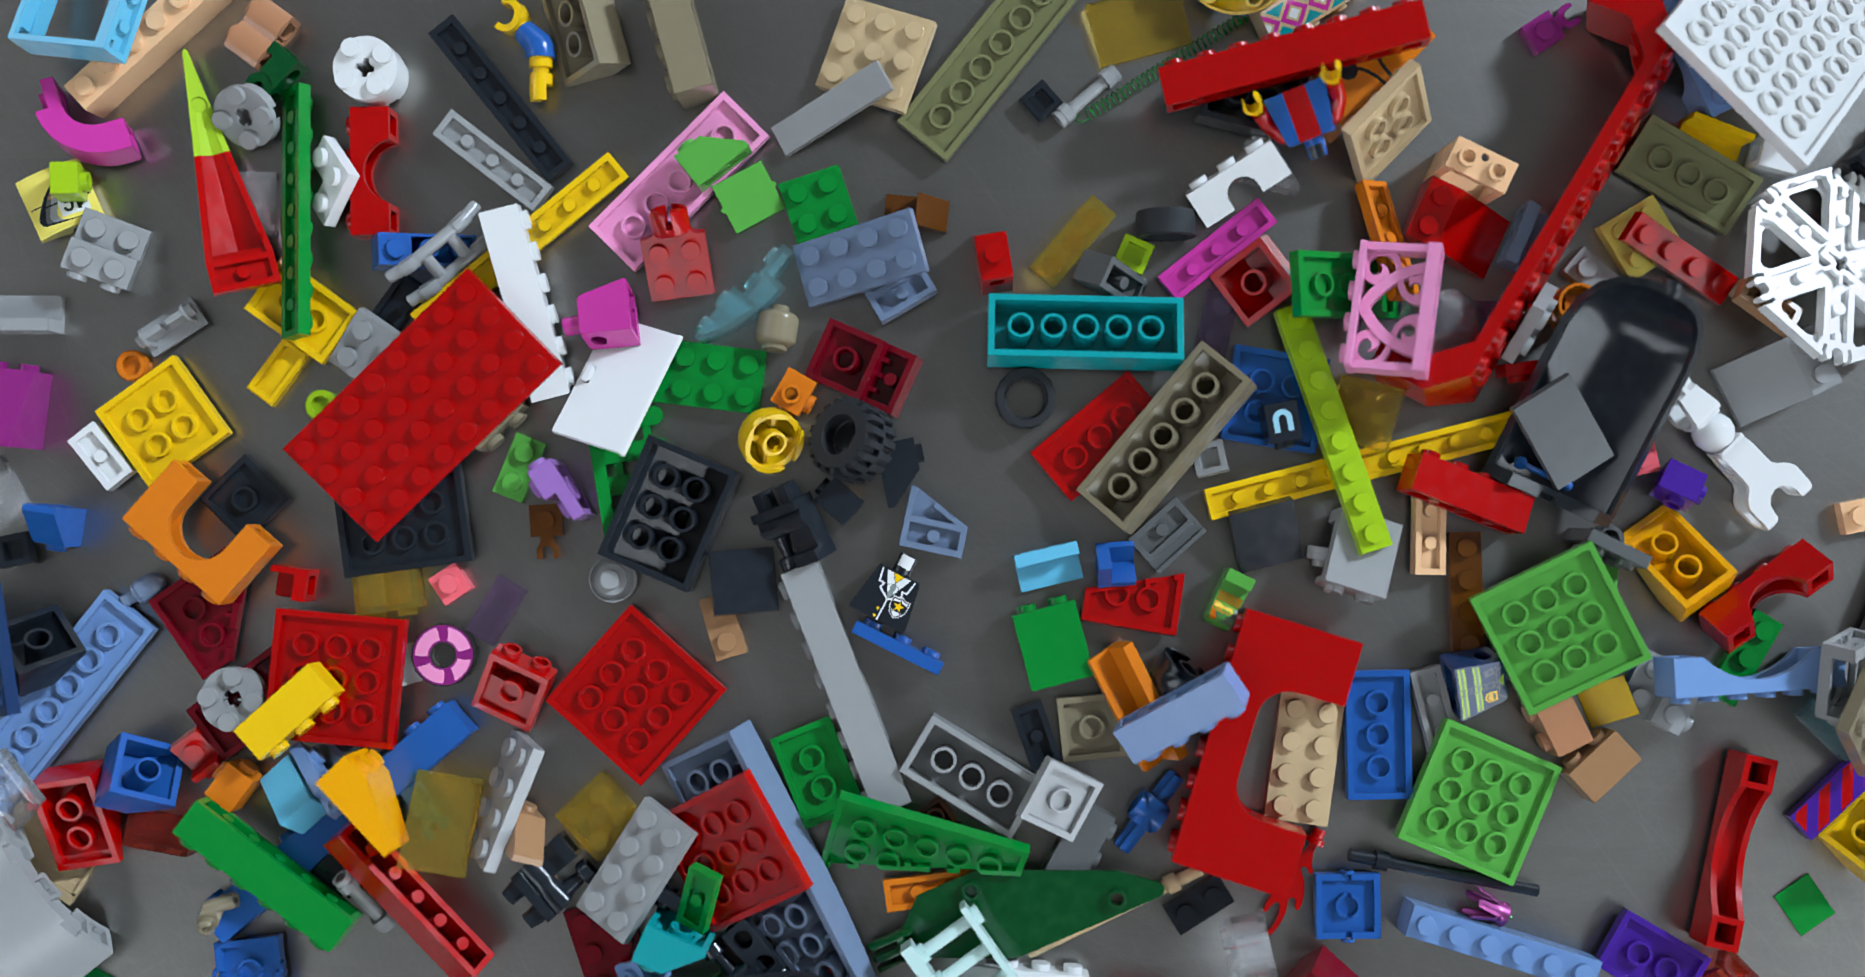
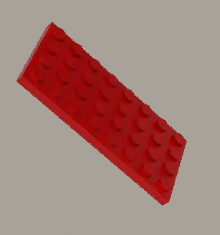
(423, 405)

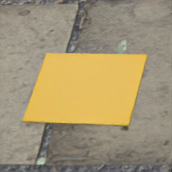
(1608, 702)

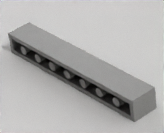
(845, 685)

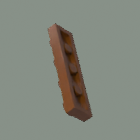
(1463, 581)

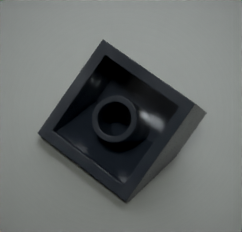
(43, 648)

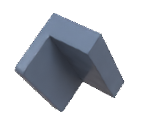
(1522, 235)

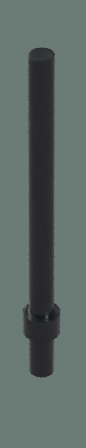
(1383, 861)

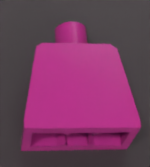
(606, 317)

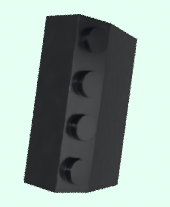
(670, 514)

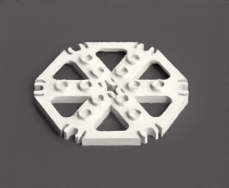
(1816, 270)

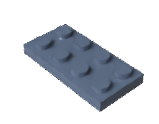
(861, 258)

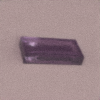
(496, 610)

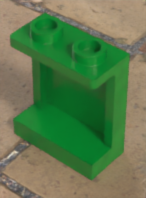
(1052, 643)

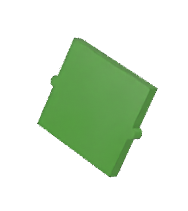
(748, 197)

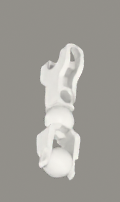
(1736, 457)

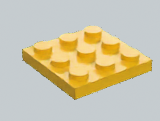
(163, 420)

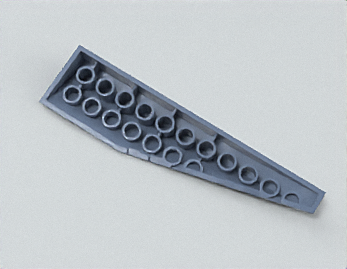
(808, 927)

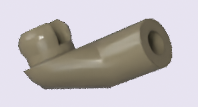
(213, 910)

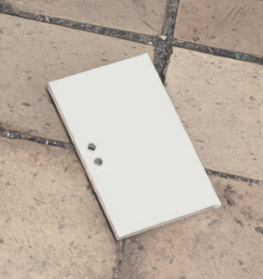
(618, 391)

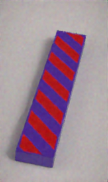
(1827, 800)

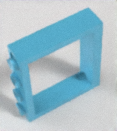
(111, 43)

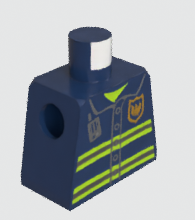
(1474, 681)

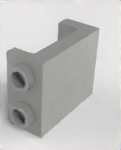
(1360, 576)

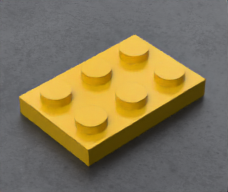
(329, 314)

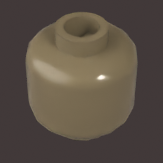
(776, 329)

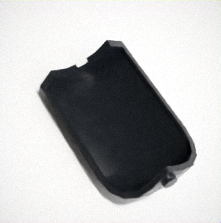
(1630, 357)

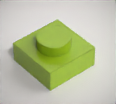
(1134, 253)

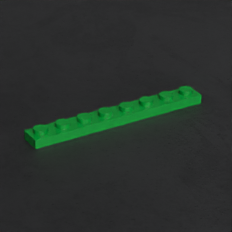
(296, 211)

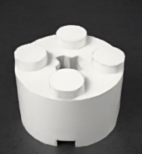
(354, 73)

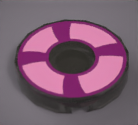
(444, 654)

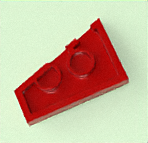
(1145, 607)

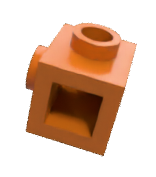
(795, 393)
(234, 784)

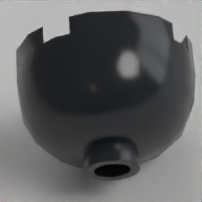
(1172, 671)

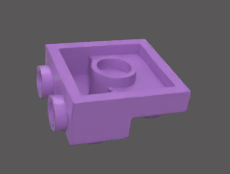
(556, 483)

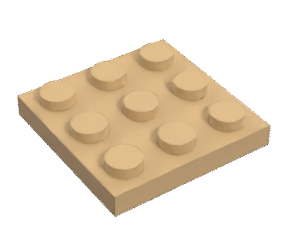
(881, 34)
(1387, 122)

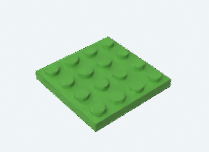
(1560, 627)
(1477, 801)

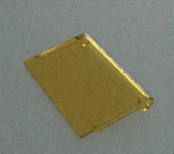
(1136, 28)
(440, 823)

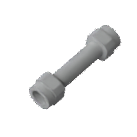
(1106, 79)
(349, 886)

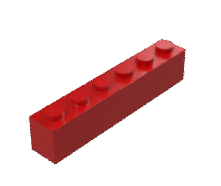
(411, 904)

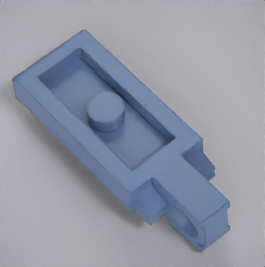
(312, 768)

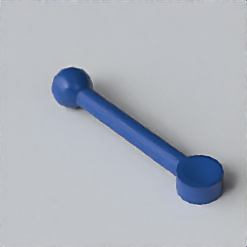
(1521, 463)

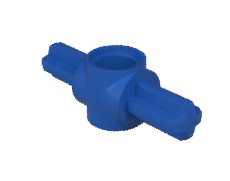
(1148, 811)

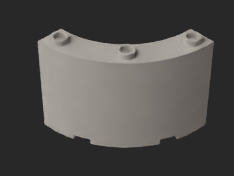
(35, 927)

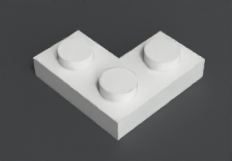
(338, 180)

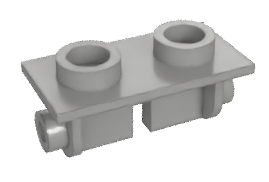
(171, 327)

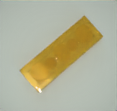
(1072, 241)

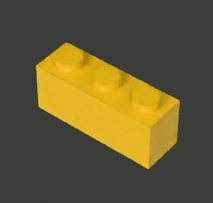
(290, 711)

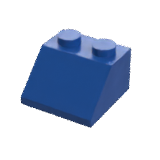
(138, 775)

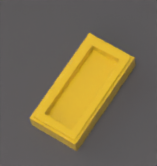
(279, 372)

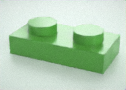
(513, 476)

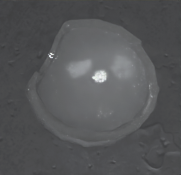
(1456, 320)

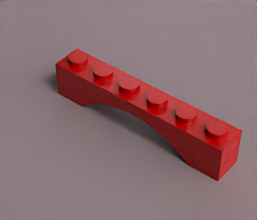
(1719, 906)

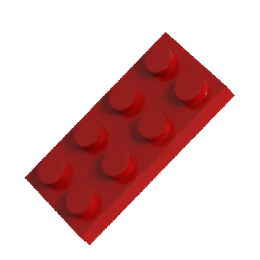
(1090, 434)

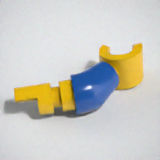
(537, 46)

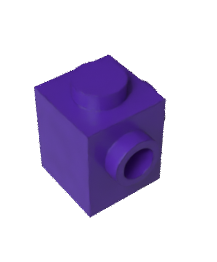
(1679, 486)

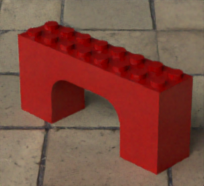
(1215, 826)

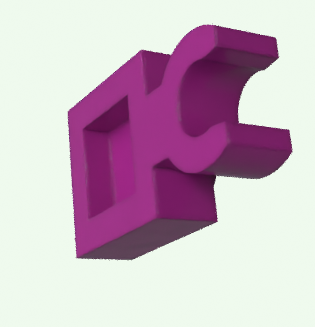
(1546, 30)

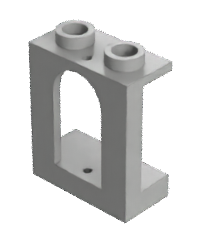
(1848, 647)

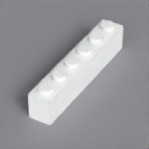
(525, 288)

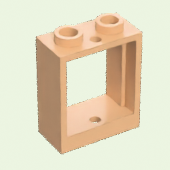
(1463, 166)

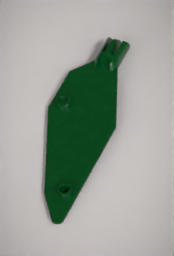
(1017, 910)

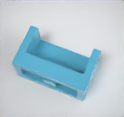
(291, 796)

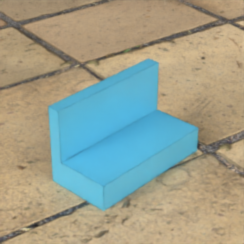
(1048, 566)

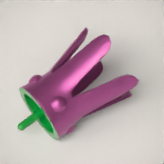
(1496, 911)

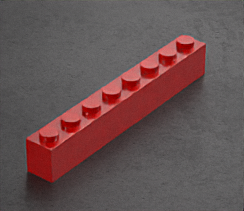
(1294, 55)

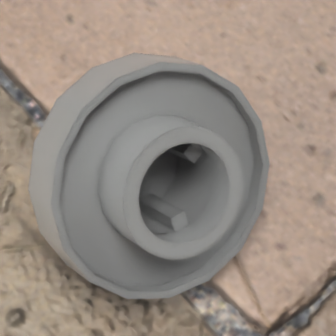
(612, 580)

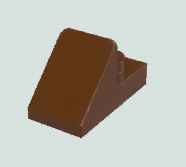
(929, 211)

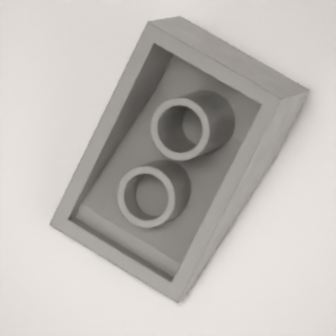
(1772, 378)

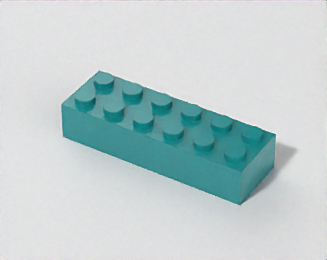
(1085, 332)

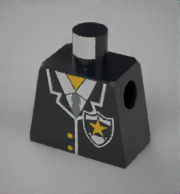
(889, 593)

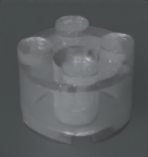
(1249, 946)

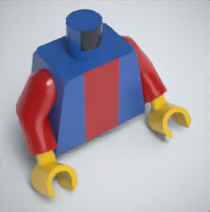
(1303, 112)

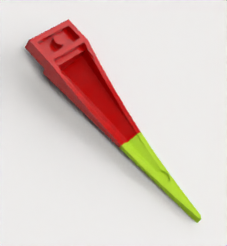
(232, 233)

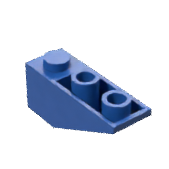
(394, 247)

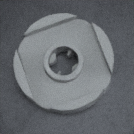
(229, 117)
(215, 691)

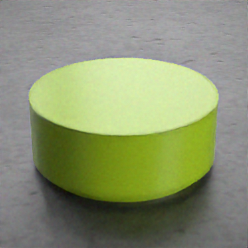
(317, 402)

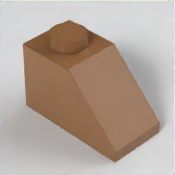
(527, 837)

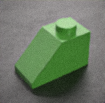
(710, 158)

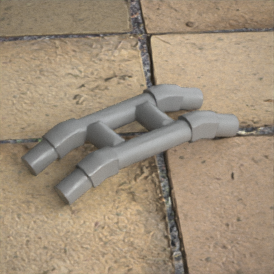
(425, 253)

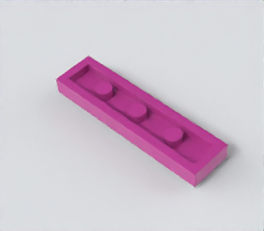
(1217, 249)

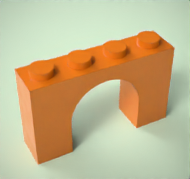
(159, 521)

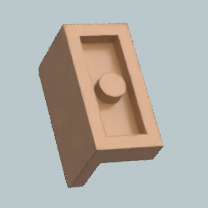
(1744, 298)

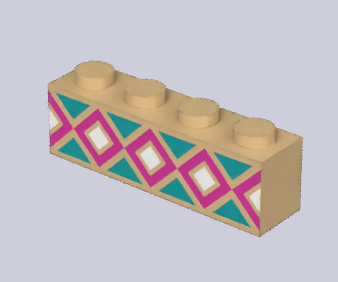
(1288, 14)

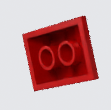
(1459, 221)
(74, 827)

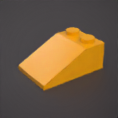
(1683, 564)
(367, 797)

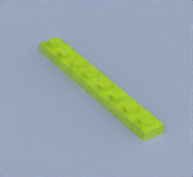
(1333, 432)

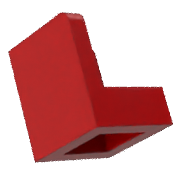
(296, 582)

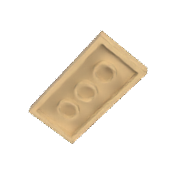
(1302, 759)

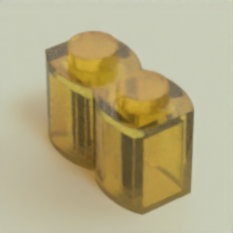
(389, 592)

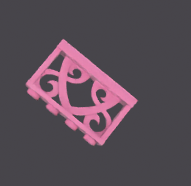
(1417, 346)

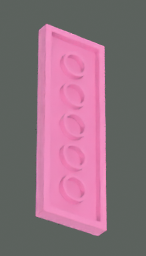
(668, 183)

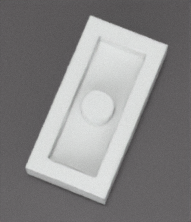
(102, 456)

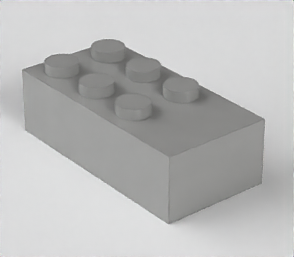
(969, 774)

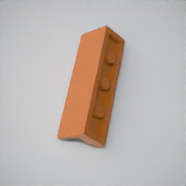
(1128, 688)

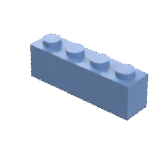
(1182, 713)

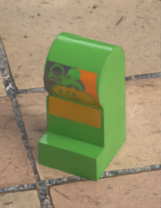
(1227, 598)

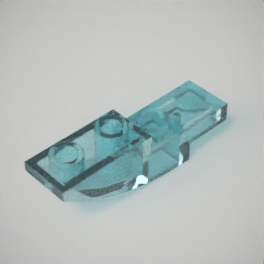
(739, 309)

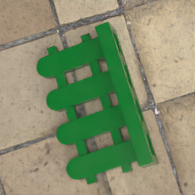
(615, 486)

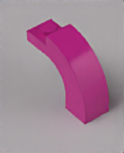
(96, 144)

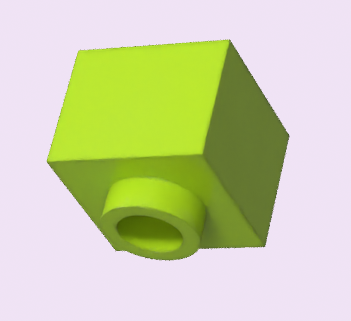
(69, 181)

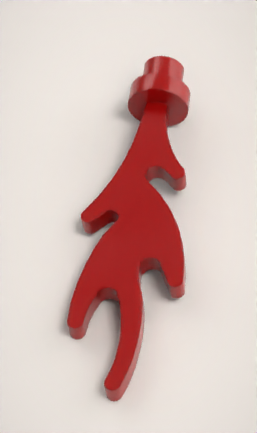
(1297, 890)

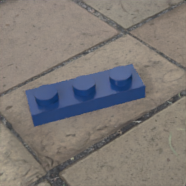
(899, 645)

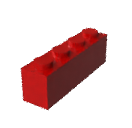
(1465, 493)

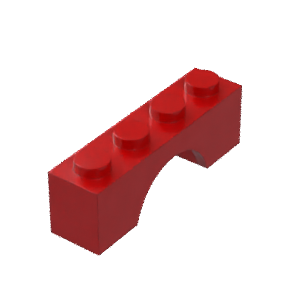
(371, 134)
(1795, 570)

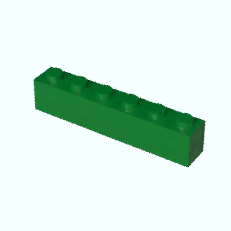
(267, 874)

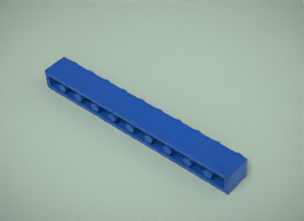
(421, 749)

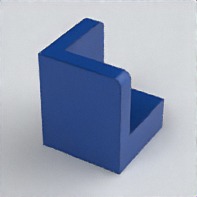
(1115, 564)

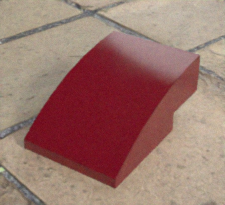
(863, 367)

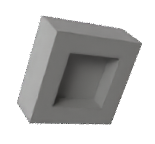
(1212, 460)

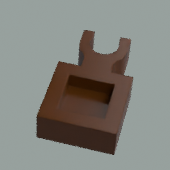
(546, 523)

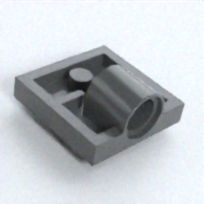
(1610, 548)

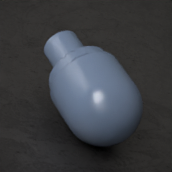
(144, 589)

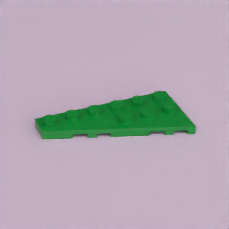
(908, 840)

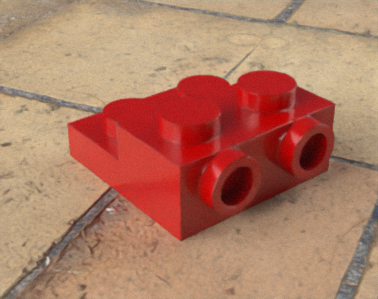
(514, 685)

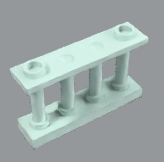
(919, 955)

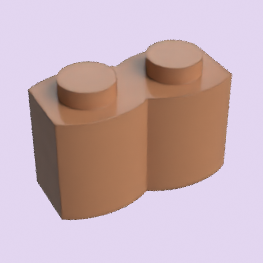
(258, 29)

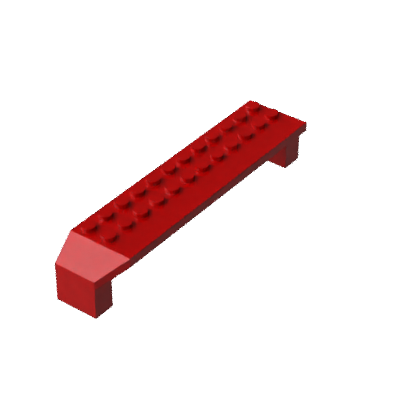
(1462, 371)

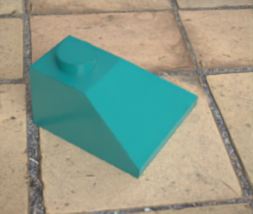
(669, 944)

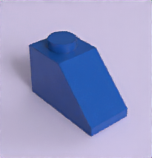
(55, 525)

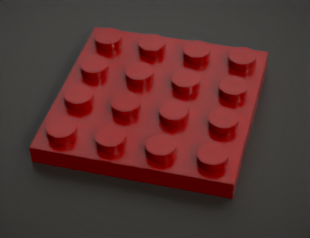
(362, 656)
(636, 694)
(745, 845)

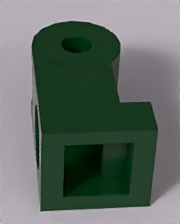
(278, 72)

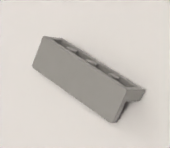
(32, 314)

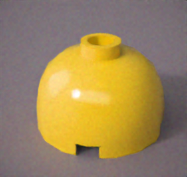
(770, 439)

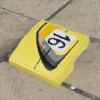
(50, 216)

